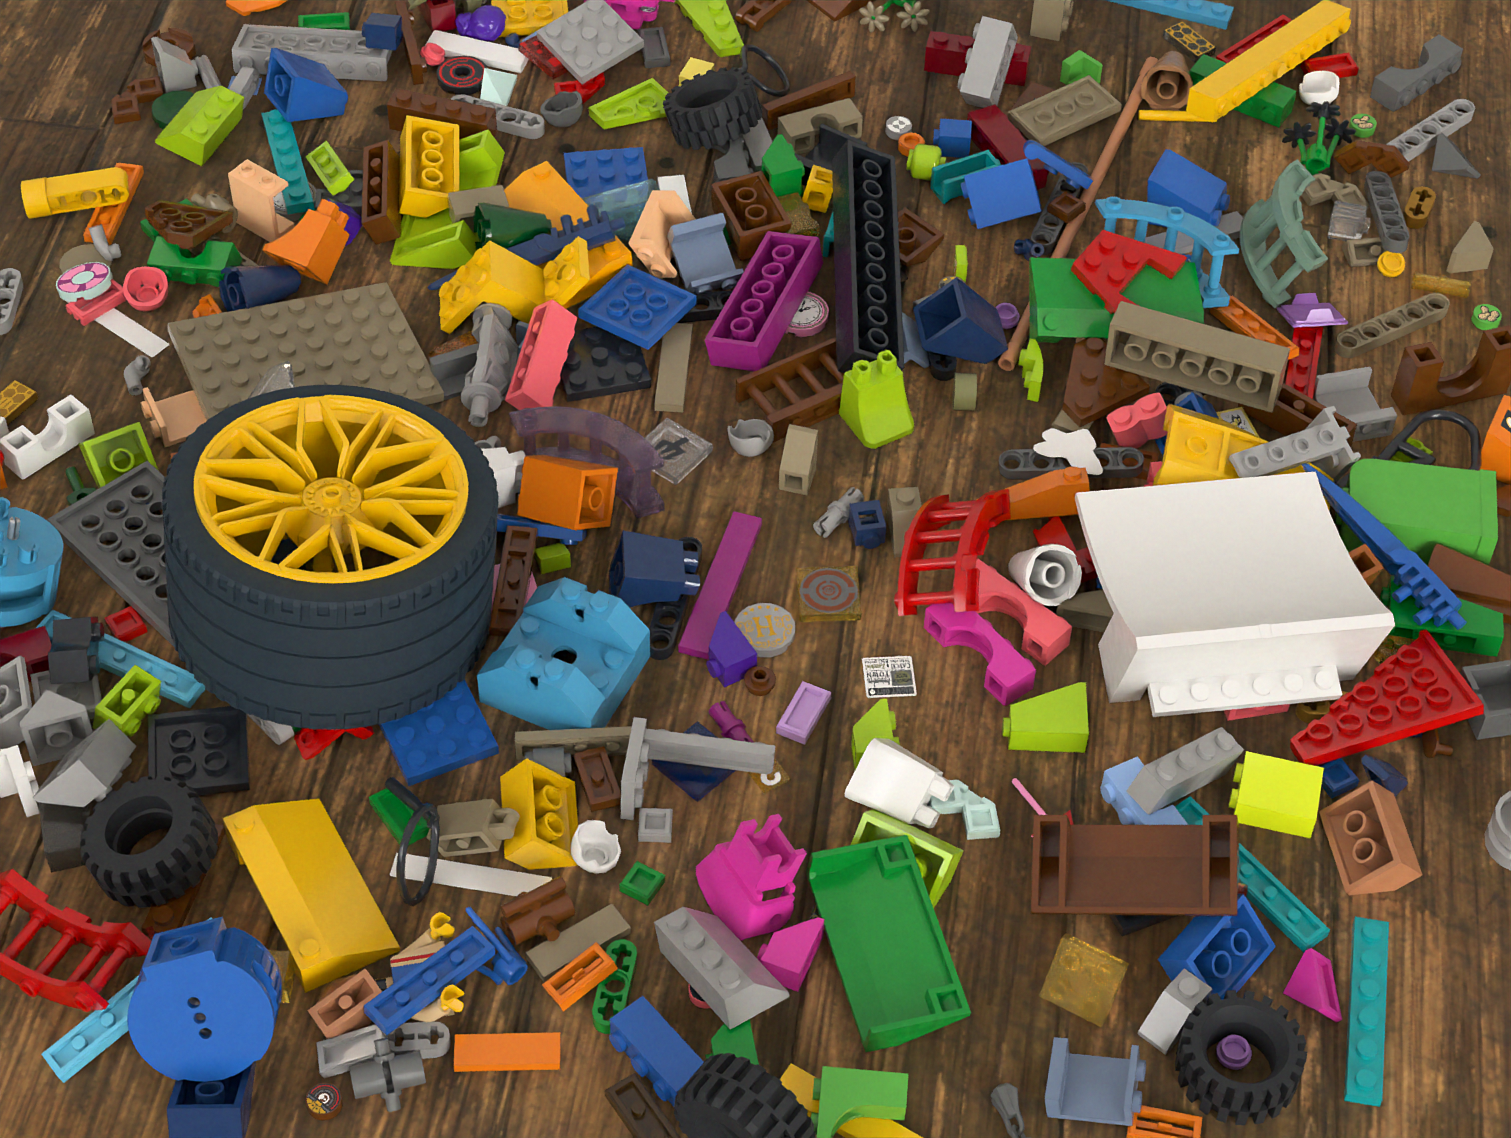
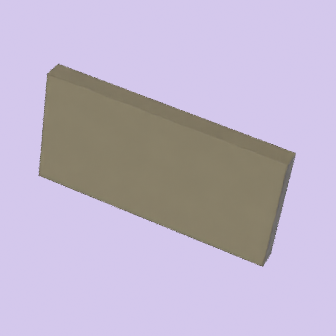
(1064, 111)

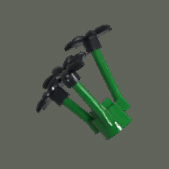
(1317, 157)

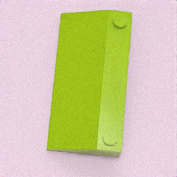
(434, 239)

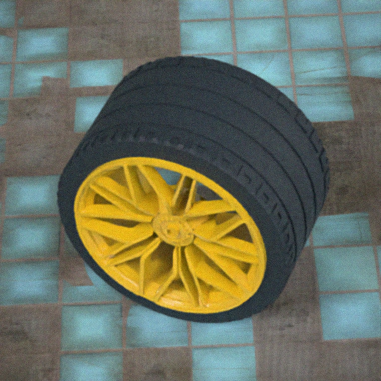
(333, 477)

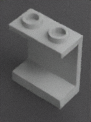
(1354, 400)

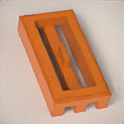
(582, 979)
(1145, 1129)

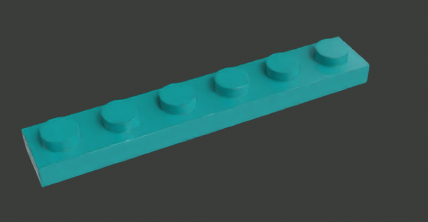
(288, 162)
(1367, 1012)

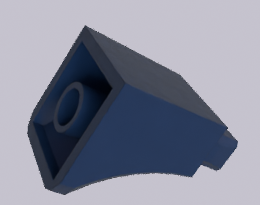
(651, 570)

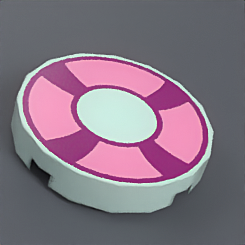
(84, 281)

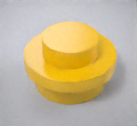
(1391, 264)

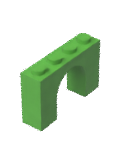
(857, 1094)

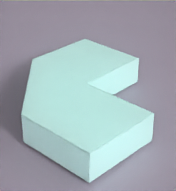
(978, 813)

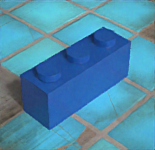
(654, 1048)

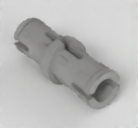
(837, 512)

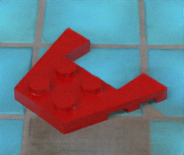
(1115, 261)

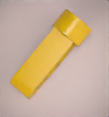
(74, 192)

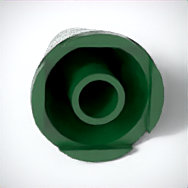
(507, 225)

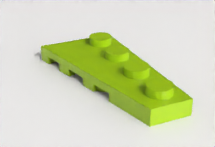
(715, 23)

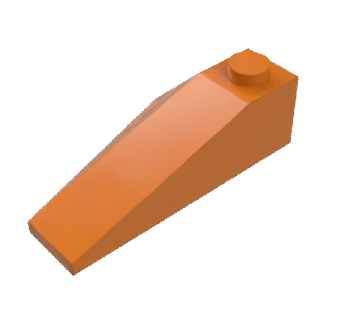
(1048, 494)

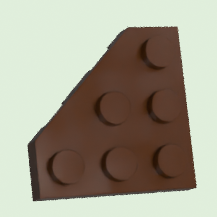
(186, 223)
(1095, 387)

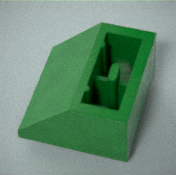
(783, 168)

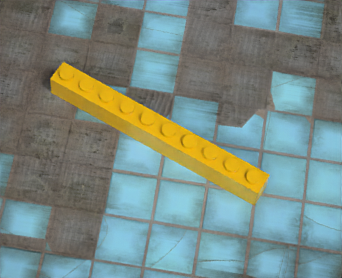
(1267, 60)

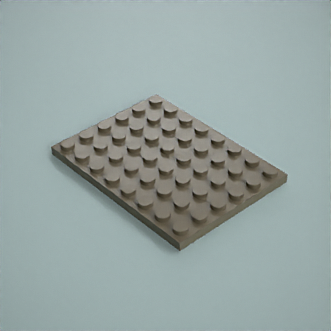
(327, 338)

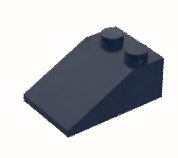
(211, 1107)

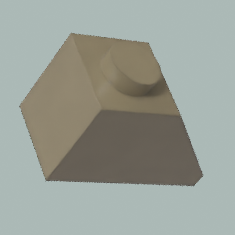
(901, 509)

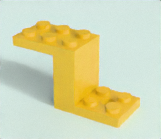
(512, 282)

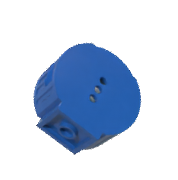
(204, 1002)

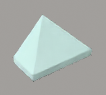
(497, 86)

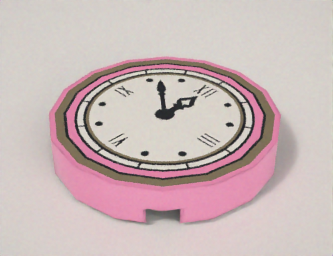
(810, 316)

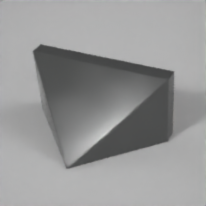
(1451, 160)

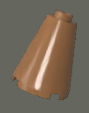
(1167, 83)

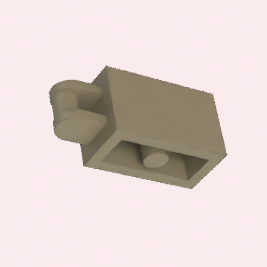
(474, 827)

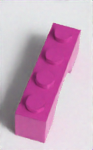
(1008, 672)

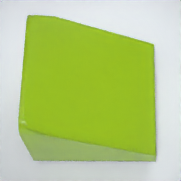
(552, 558)

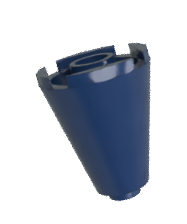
(257, 285)

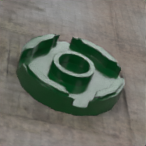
(168, 106)

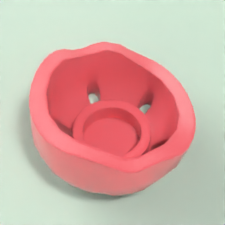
(146, 297)

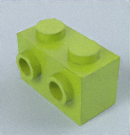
(129, 701)

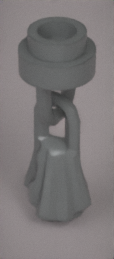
(1007, 1104)

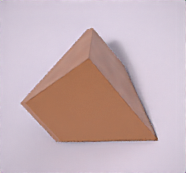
(342, 1004)

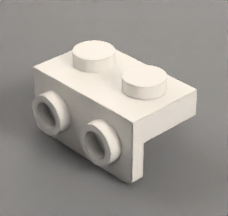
(16, 778)

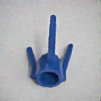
(507, 962)

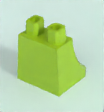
(876, 401)

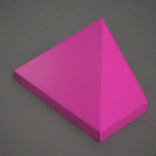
(1315, 985)

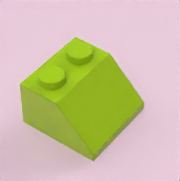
(116, 453)

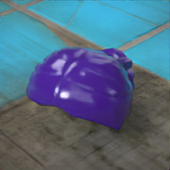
(483, 24)

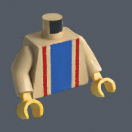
(417, 953)

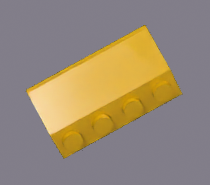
(427, 166)

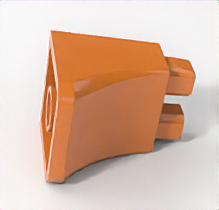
(313, 243)

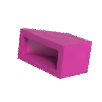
(792, 952)

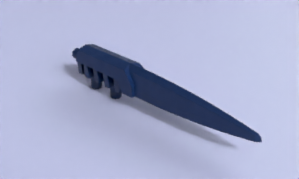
(544, 248)

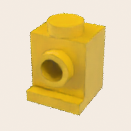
(818, 189)

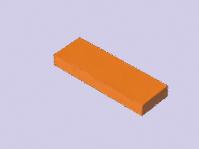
(507, 1052)

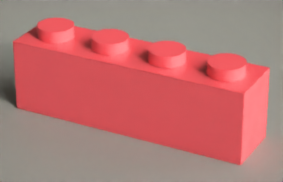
(541, 357)

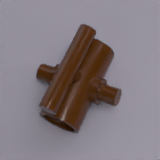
(537, 912)

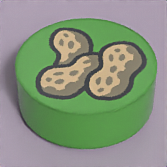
(1363, 124)
(1486, 317)

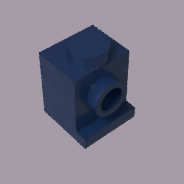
(867, 530)

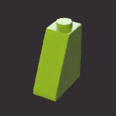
(1049, 721)

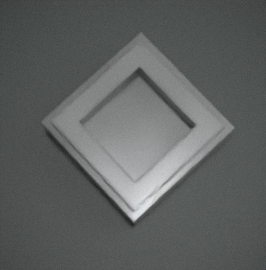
(655, 825)

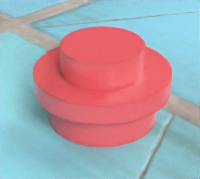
(433, 54)

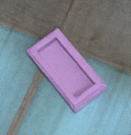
(803, 712)

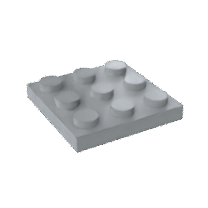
(590, 39)

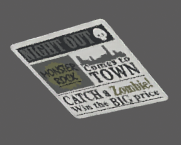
(889, 676)

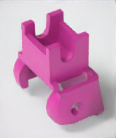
(744, 868)

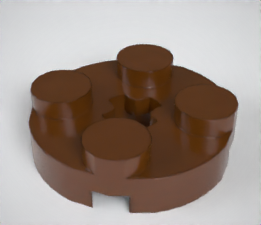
(175, 37)

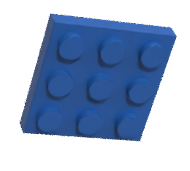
(604, 169)
(637, 306)
(440, 736)

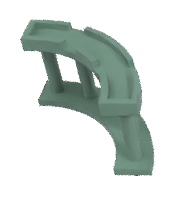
(1284, 211)

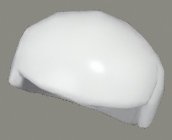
(1319, 87)
(595, 847)

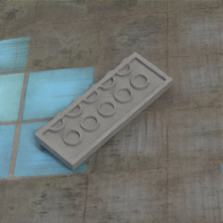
(339, 50)

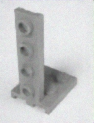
(1320, 444)
(686, 749)

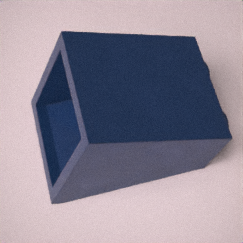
(960, 324)

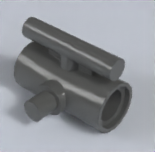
(387, 1074)

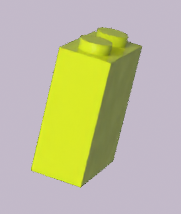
(1276, 794)

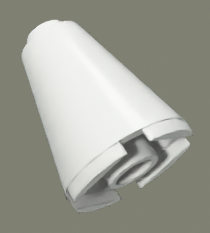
(1047, 573)

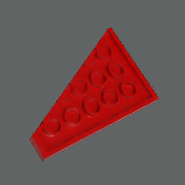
(1403, 698)

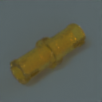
(1440, 284)

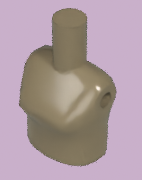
(216, 202)

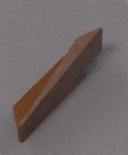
(1473, 580)

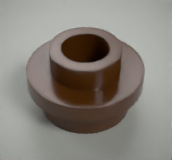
(756, 686)

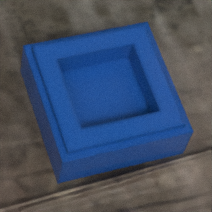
(1338, 778)

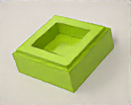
(960, 262)

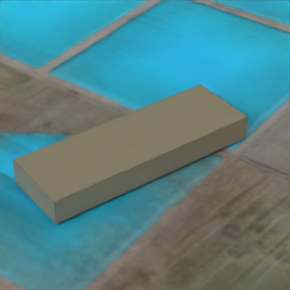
(600, 927)

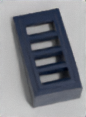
(1384, 774)

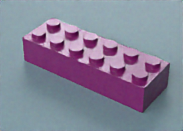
(764, 301)

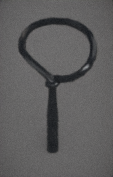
(744, 65)
(430, 813)

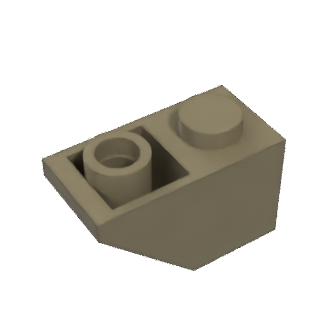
(798, 459)

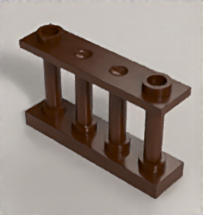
(801, 411)

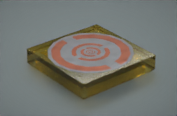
(828, 594)

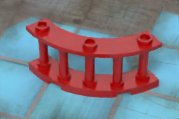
(972, 537)
(118, 939)

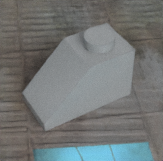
(173, 66)
(1168, 1016)

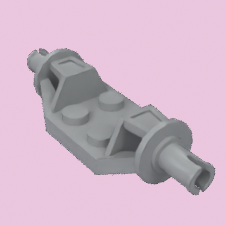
(495, 363)

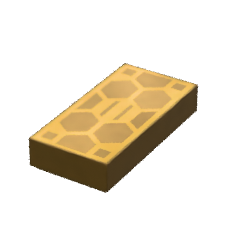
(15, 400)

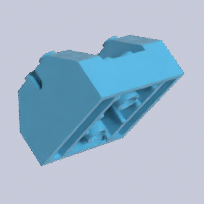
(559, 695)

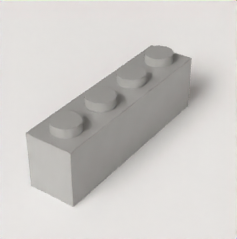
(1184, 770)

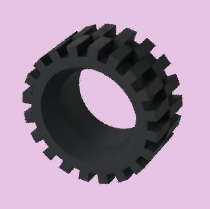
(712, 108)
(1262, 1028)

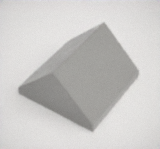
(54, 727)

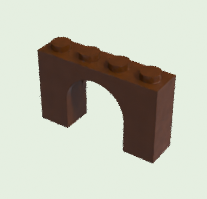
(1422, 389)

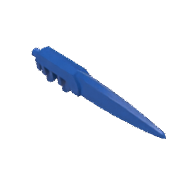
(1397, 559)

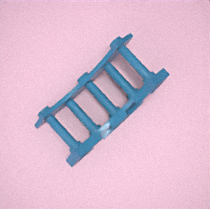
(1177, 220)

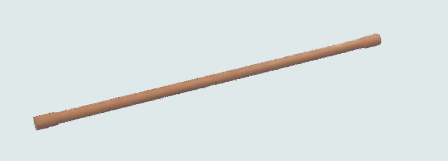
(1010, 357)

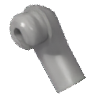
(101, 244)
(135, 373)

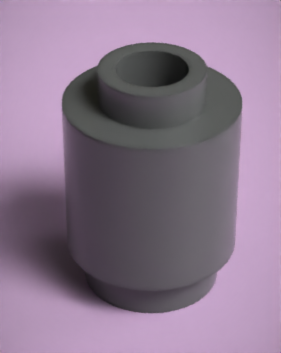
(551, 758)

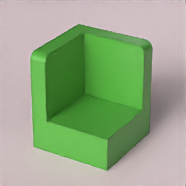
(1079, 66)

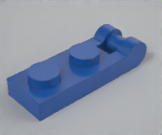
(1056, 164)

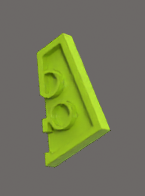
(631, 106)

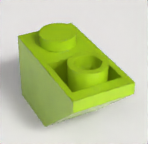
(874, 724)

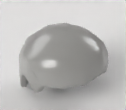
(751, 437)

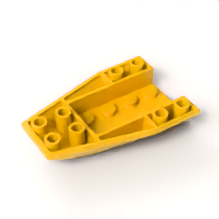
(1200, 448)

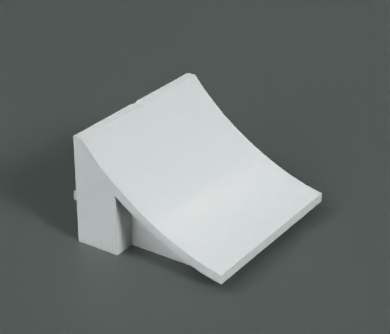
(1228, 594)

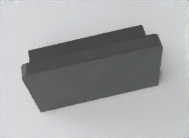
(452, 368)

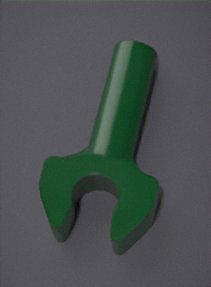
(77, 486)

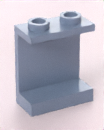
(703, 255)
(1093, 1086)

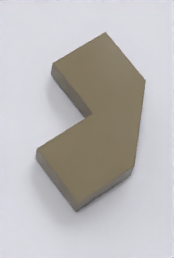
(1324, 189)

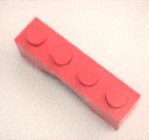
(1043, 630)

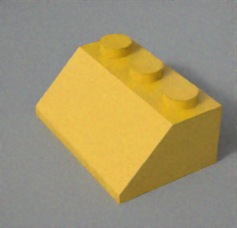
(546, 816)

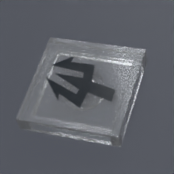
(678, 449)

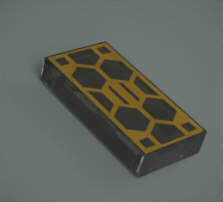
(1188, 41)

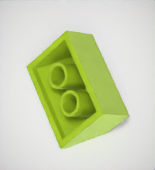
(202, 124)
(934, 856)

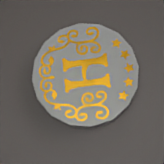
(767, 628)

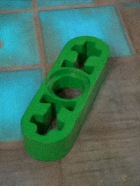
(626, 976)

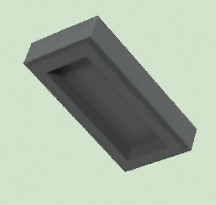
(655, 48)

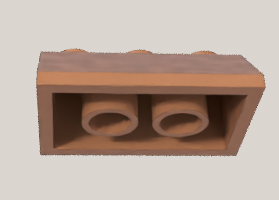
(1370, 841)

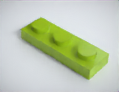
(330, 168)

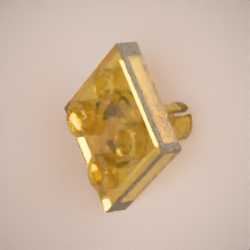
(1083, 979)

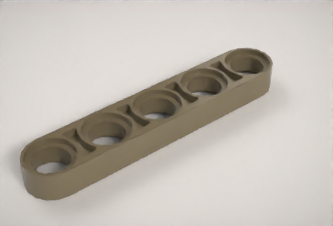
(1387, 334)

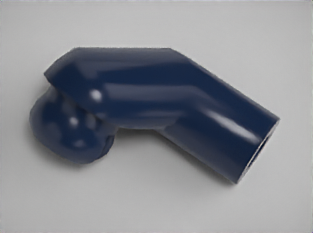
(1028, 248)

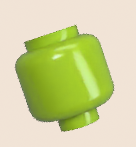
(923, 159)

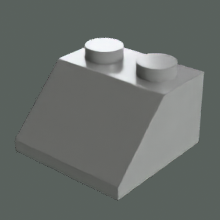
(14, 701)

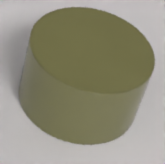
(964, 391)

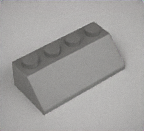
(717, 965)

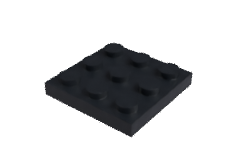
(602, 365)
(201, 749)

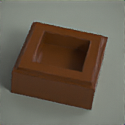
(1066, 207)

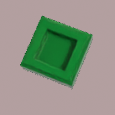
(642, 883)

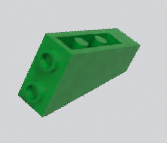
(1480, 634)

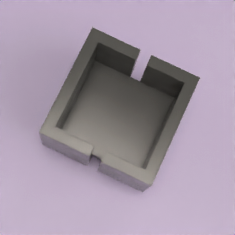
(1493, 687)

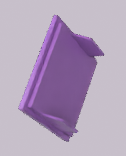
(1308, 312)

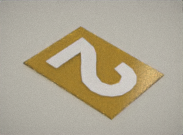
(770, 781)

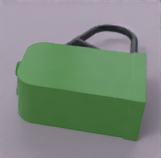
(1426, 501)

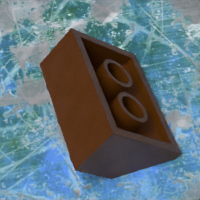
(749, 211)

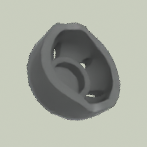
(562, 109)

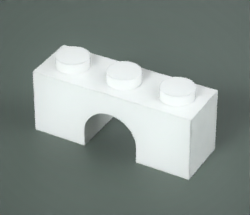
(67, 426)

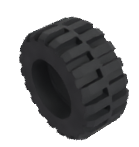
(169, 865)
(739, 1101)

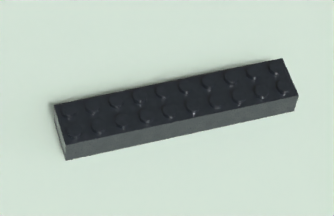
(866, 256)

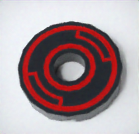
(452, 68)

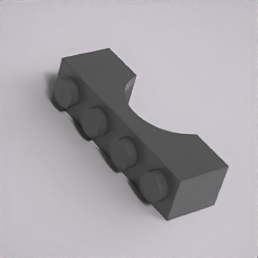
(1399, 86)
(733, 163)

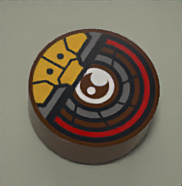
(324, 1101)

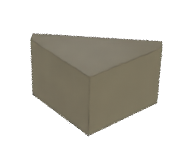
(1471, 252)

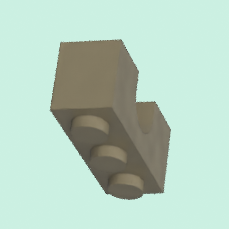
(802, 126)

